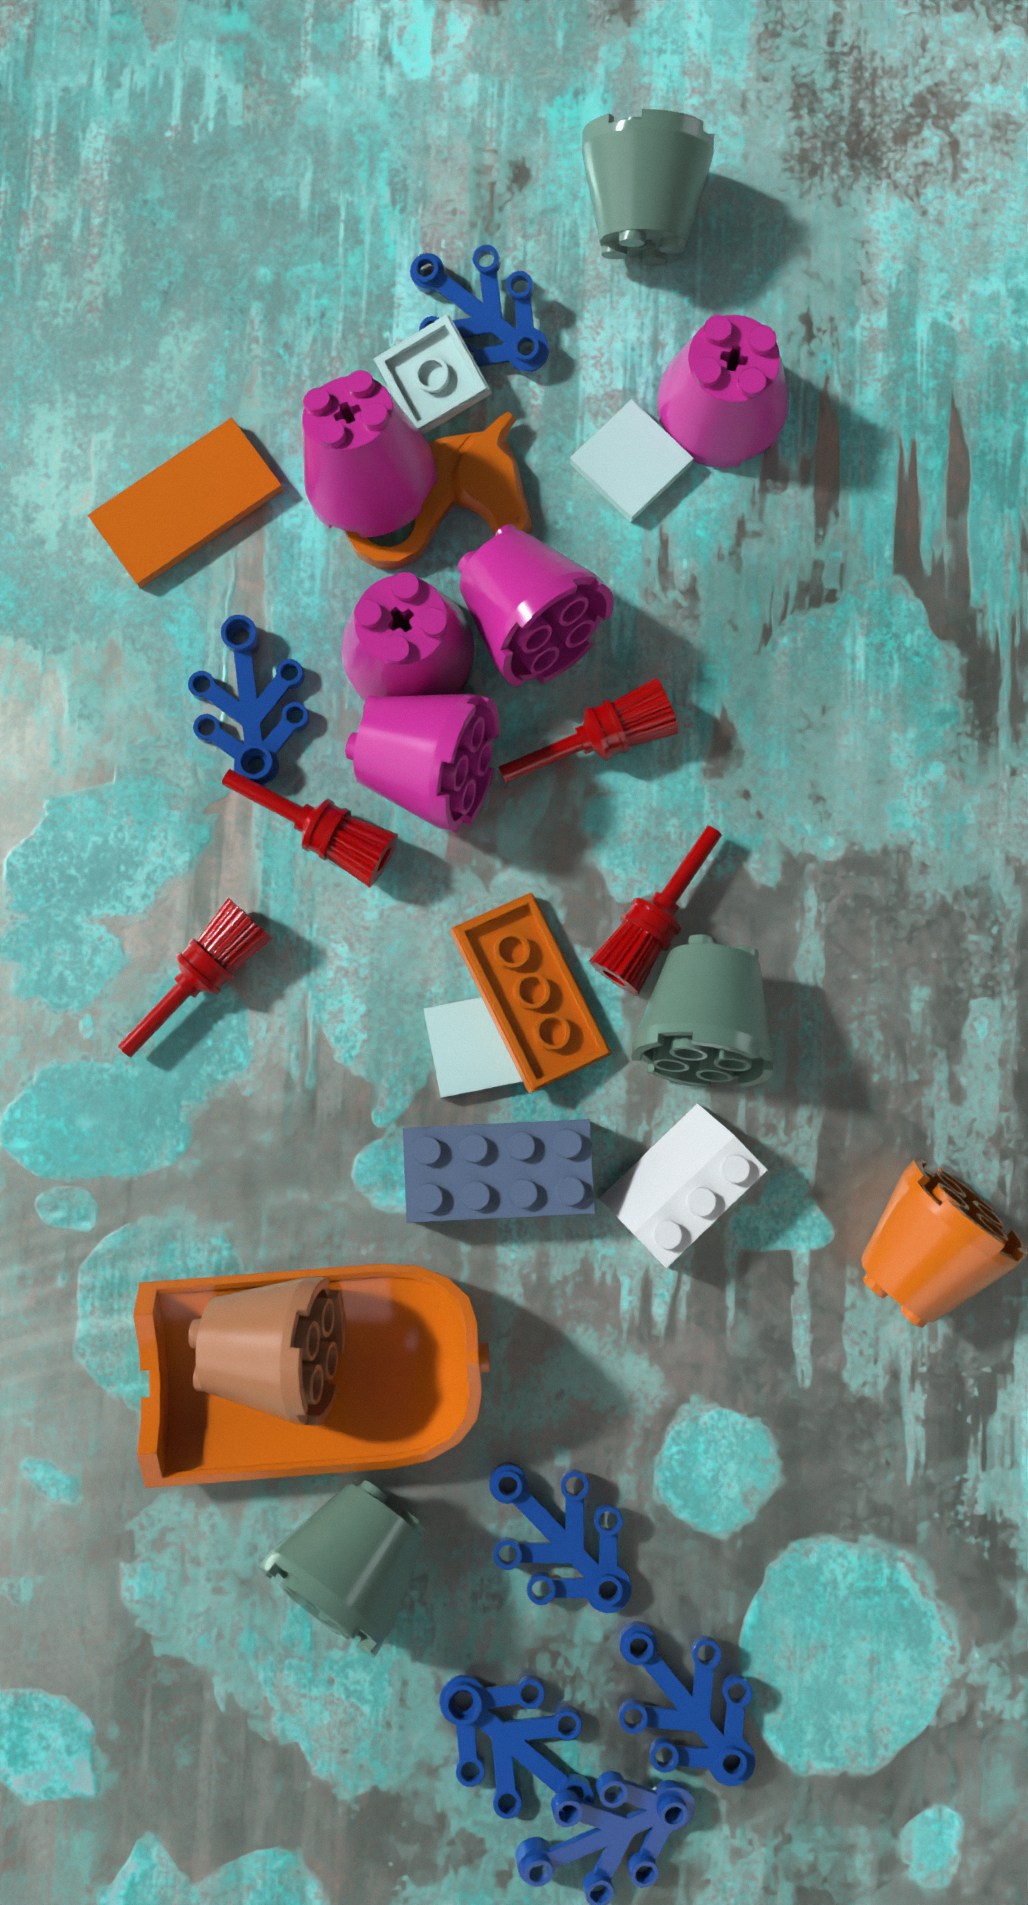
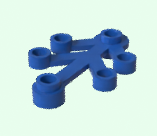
(487, 316)
(250, 709)
(565, 1543)
(691, 1711)
(509, 1738)
(612, 1833)

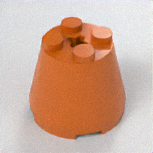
(937, 1245)

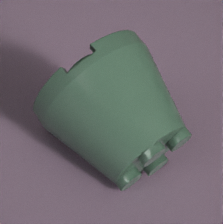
(646, 181)
(707, 1017)
(350, 1564)

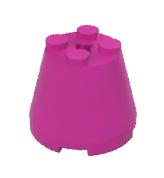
(725, 392)
(363, 457)
(531, 605)
(425, 653)
(427, 754)

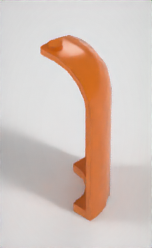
(402, 1383)

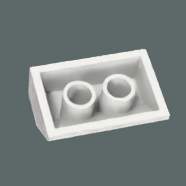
(682, 1185)

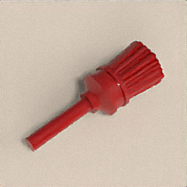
(607, 730)
(326, 830)
(650, 924)
(203, 967)

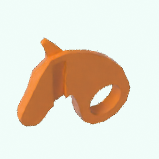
(472, 473)

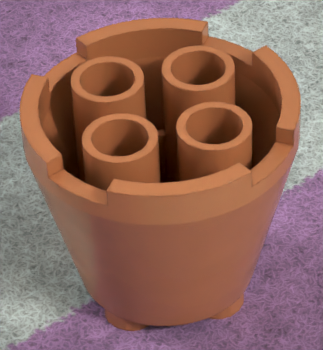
(272, 1348)

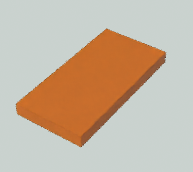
(185, 502)
(530, 992)

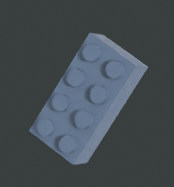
(498, 1170)

